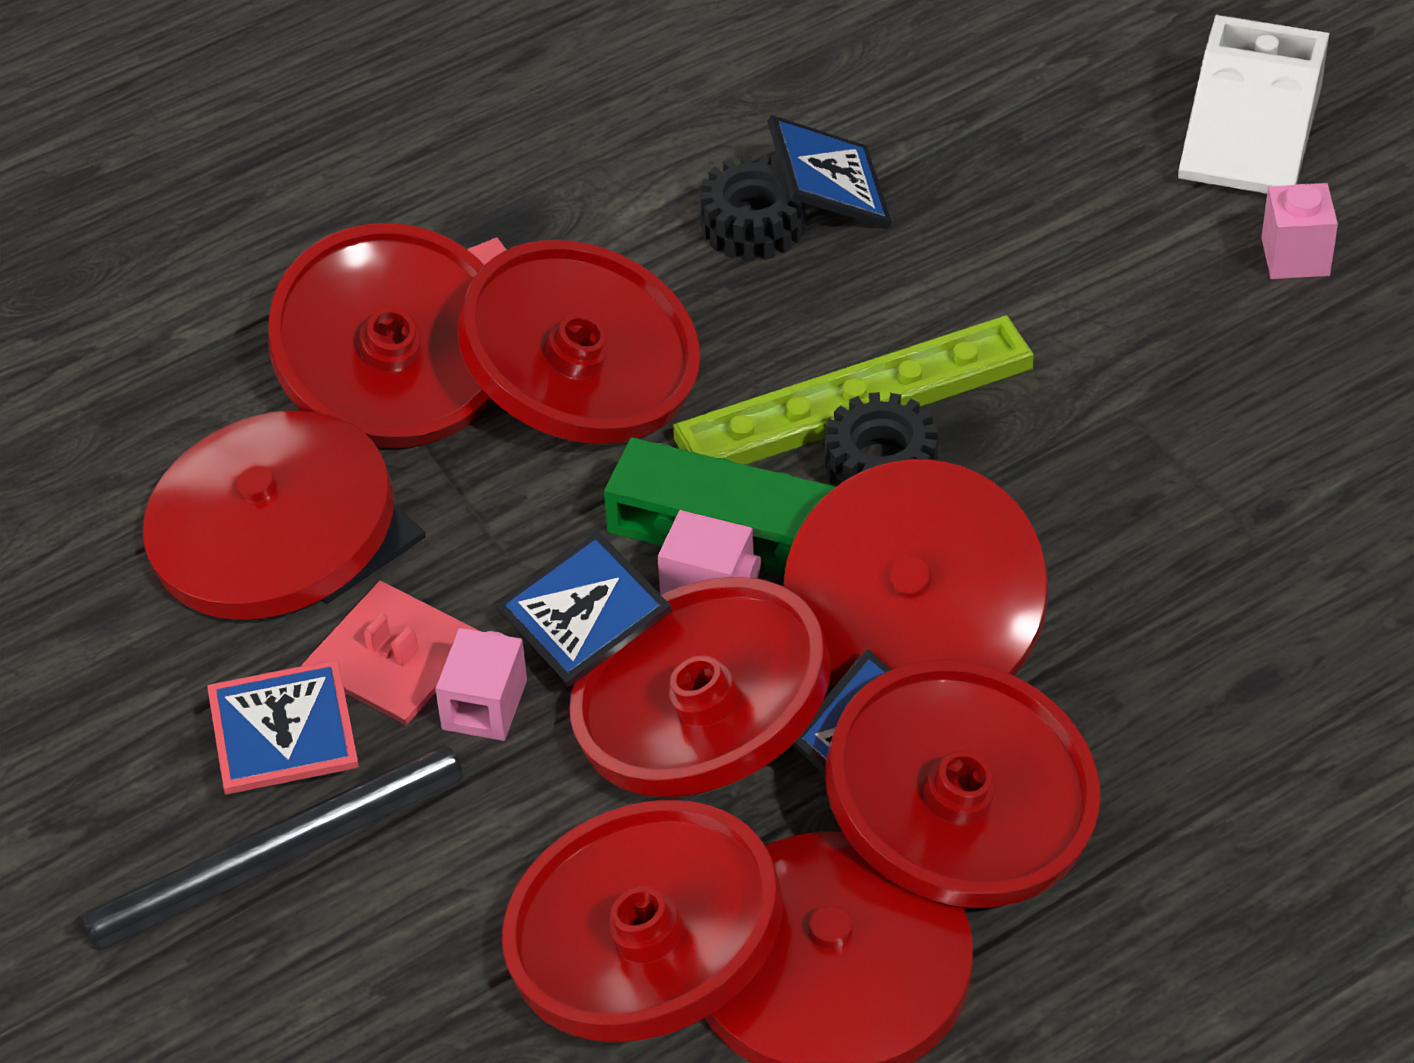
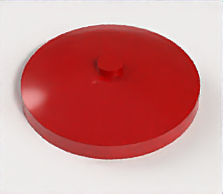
(373, 333)
(578, 341)
(268, 515)
(921, 569)
(704, 690)
(962, 783)
(642, 920)
(854, 966)

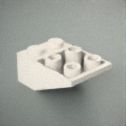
(1253, 104)

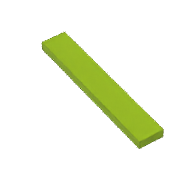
(801, 411)

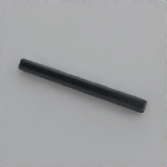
(271, 847)

